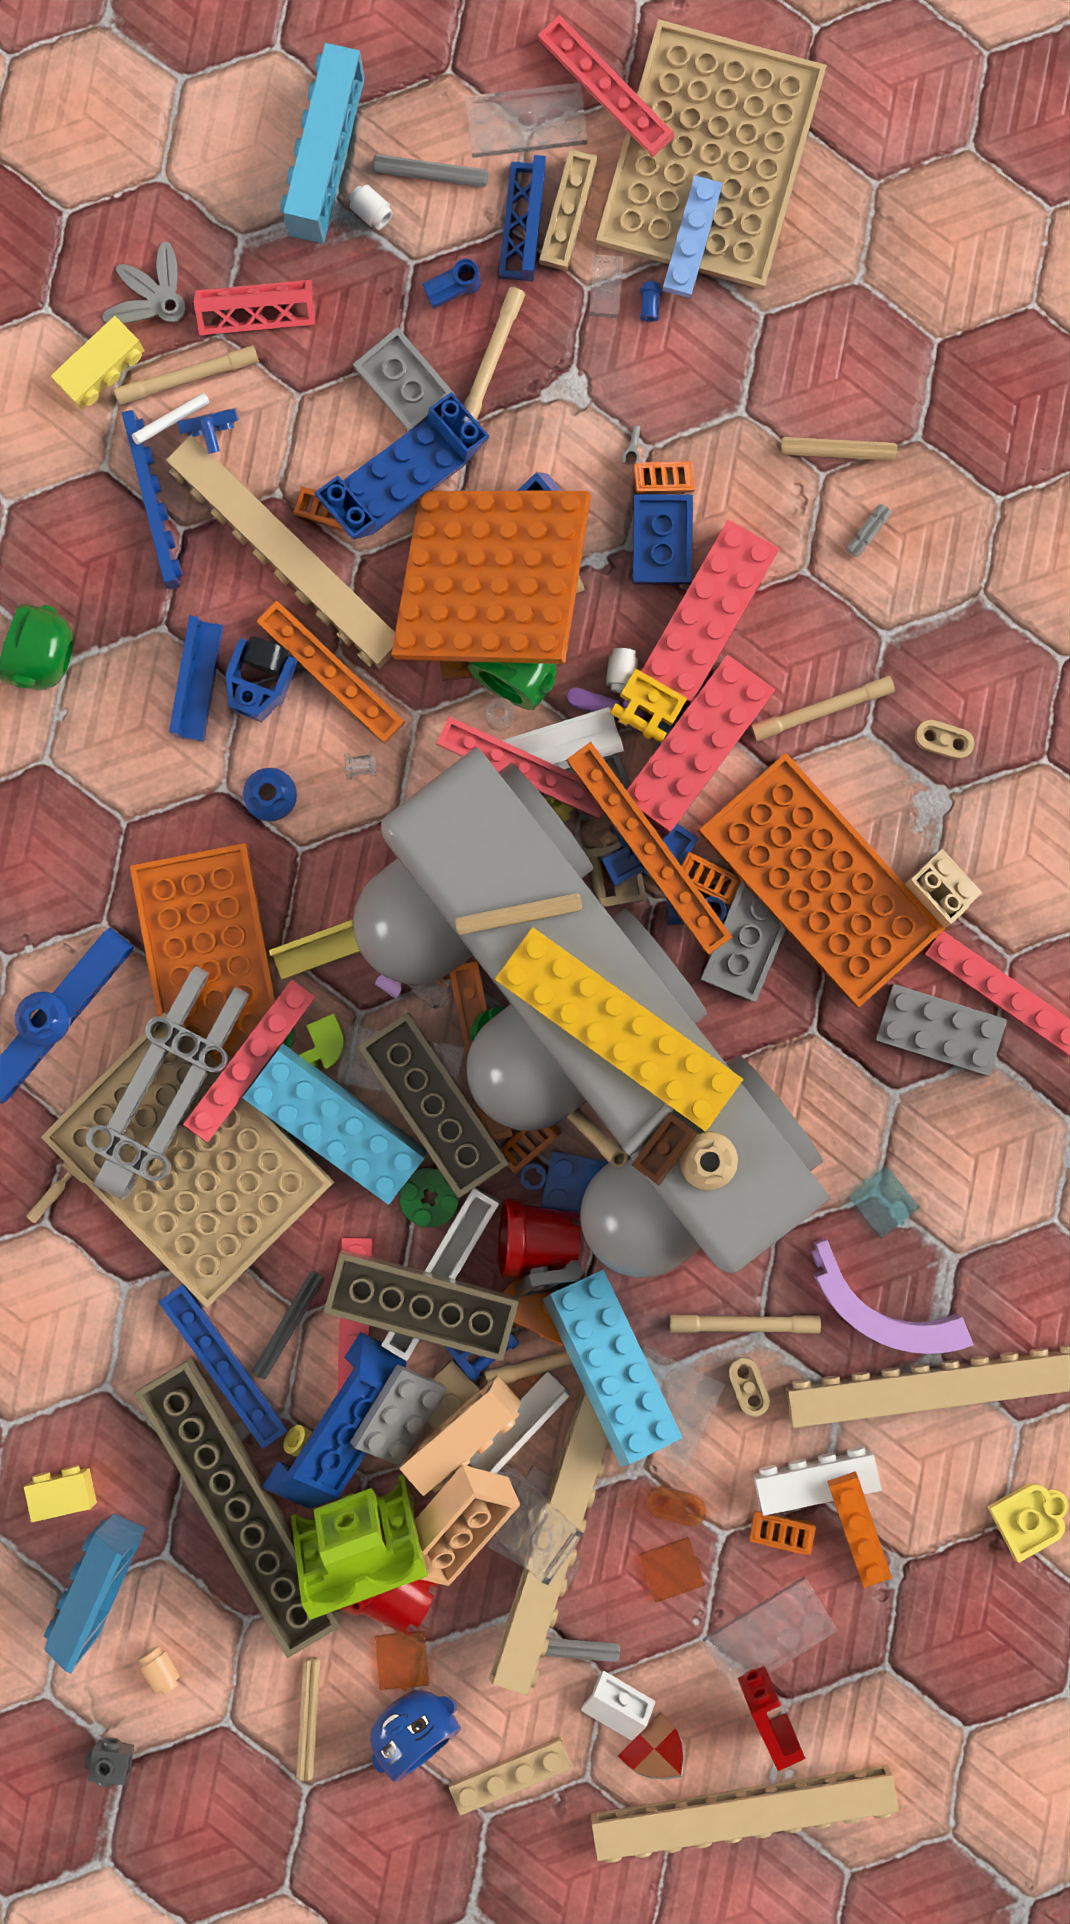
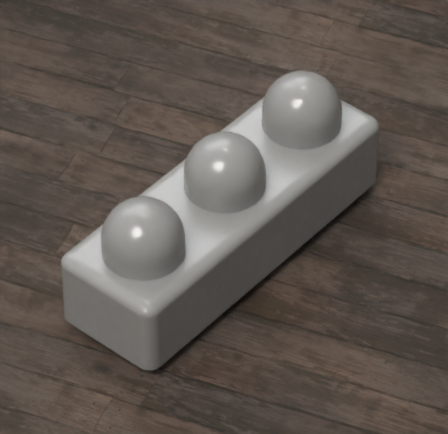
(494, 843)

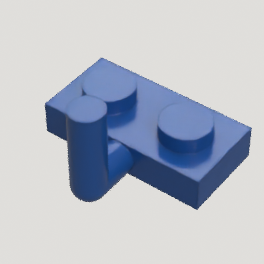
(205, 425)
(621, 863)

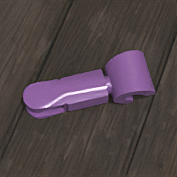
(591, 702)

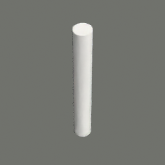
(170, 418)

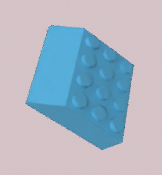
(93, 1590)

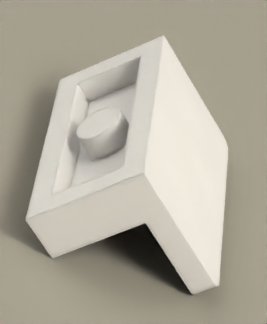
(619, 1706)

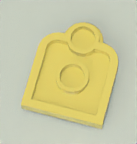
(1030, 1519)

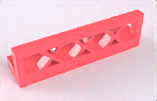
(254, 296)

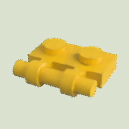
(654, 699)

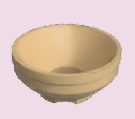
(690, 1161)

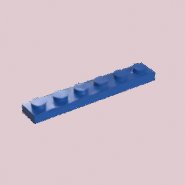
(155, 510)
(223, 1366)

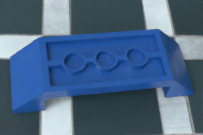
(404, 469)
(328, 1455)

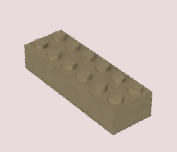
(433, 1104)
(421, 1305)

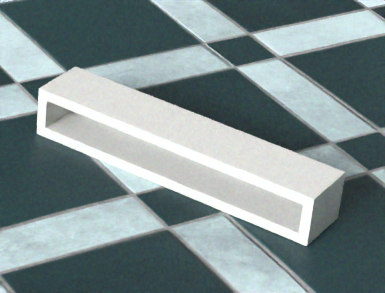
(451, 1254)

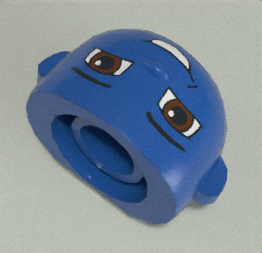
(412, 1732)

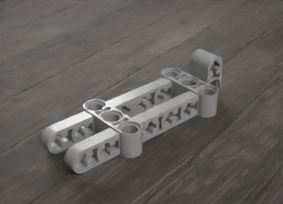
(116, 1174)

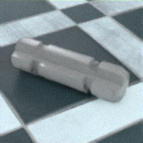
(868, 530)

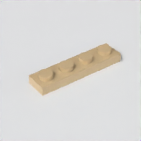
(568, 210)
(510, 1776)

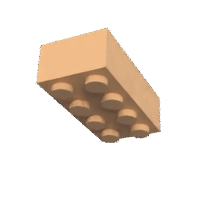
(460, 1436)
(463, 1521)

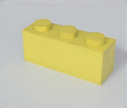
(98, 363)

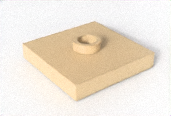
(459, 1391)

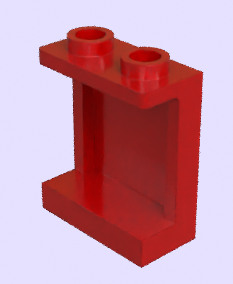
(777, 1732)

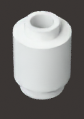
(370, 207)
(620, 668)

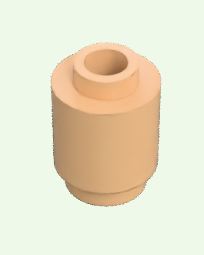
(159, 1671)

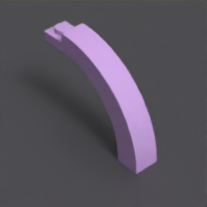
(915, 1337)

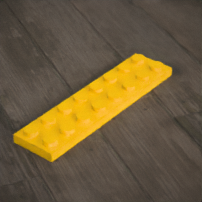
(619, 1029)

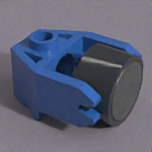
(264, 657)

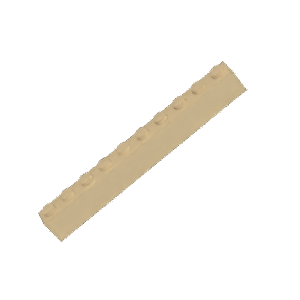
(283, 550)
(928, 1387)
(534, 1601)
(744, 1813)

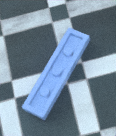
(692, 236)

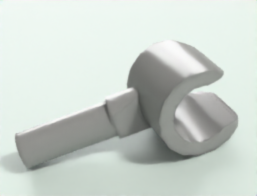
(633, 445)

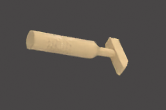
(51, 1195)

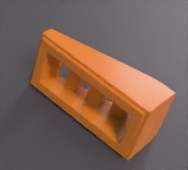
(651, 468)
(301, 506)
(735, 881)
(515, 1166)
(780, 1543)

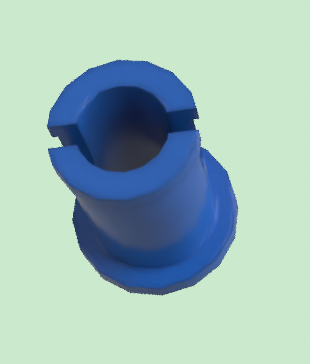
(650, 301)

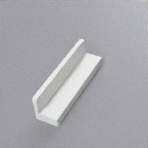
(565, 738)
(533, 1412)

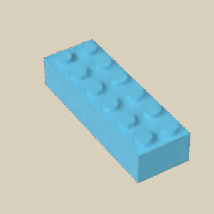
(323, 143)
(335, 1124)
(612, 1368)

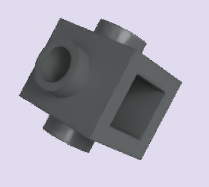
(109, 1762)

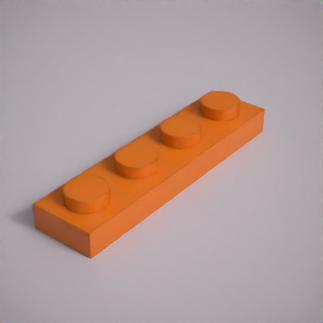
(859, 1529)

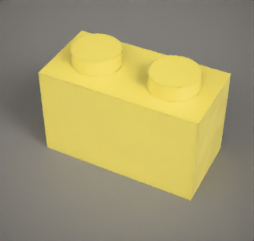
(60, 1494)

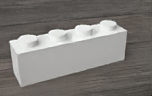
(806, 1482)

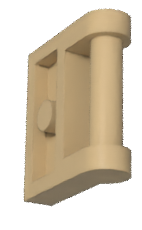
(626, 892)

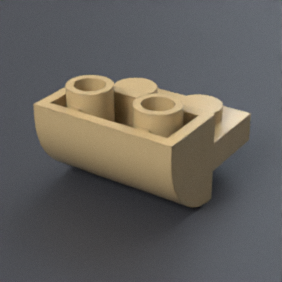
(943, 888)

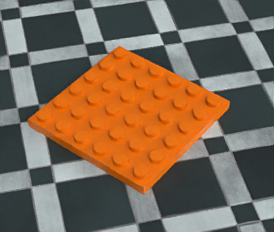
(492, 576)

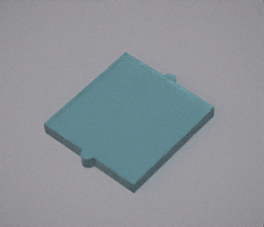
(884, 1202)

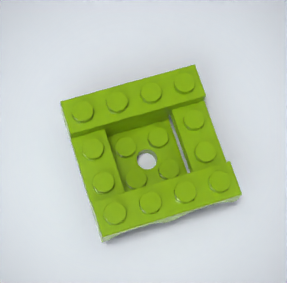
(344, 1552)

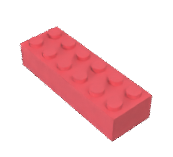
(710, 610)
(699, 744)

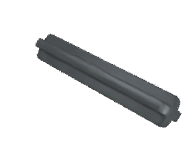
(288, 1325)

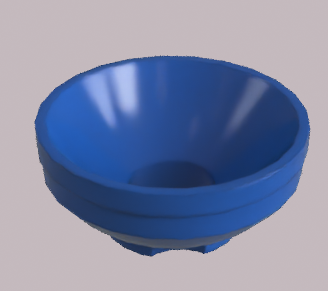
(280, 805)
(57, 1018)

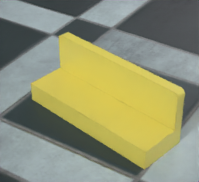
(315, 950)

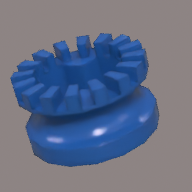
(539, 1169)

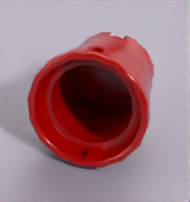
(535, 1238)
(397, 1606)

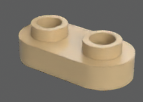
(943, 739)
(747, 1386)

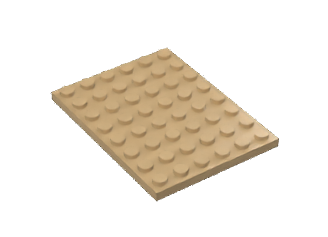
(734, 120)
(221, 1197)

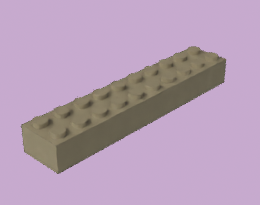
(233, 1500)

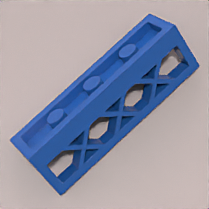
(533, 217)
(196, 679)

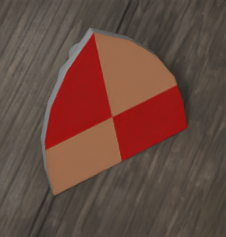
(656, 1751)

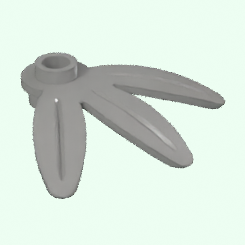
(156, 295)

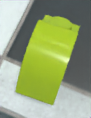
(328, 1040)

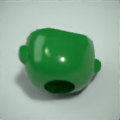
(36, 648)
(519, 683)

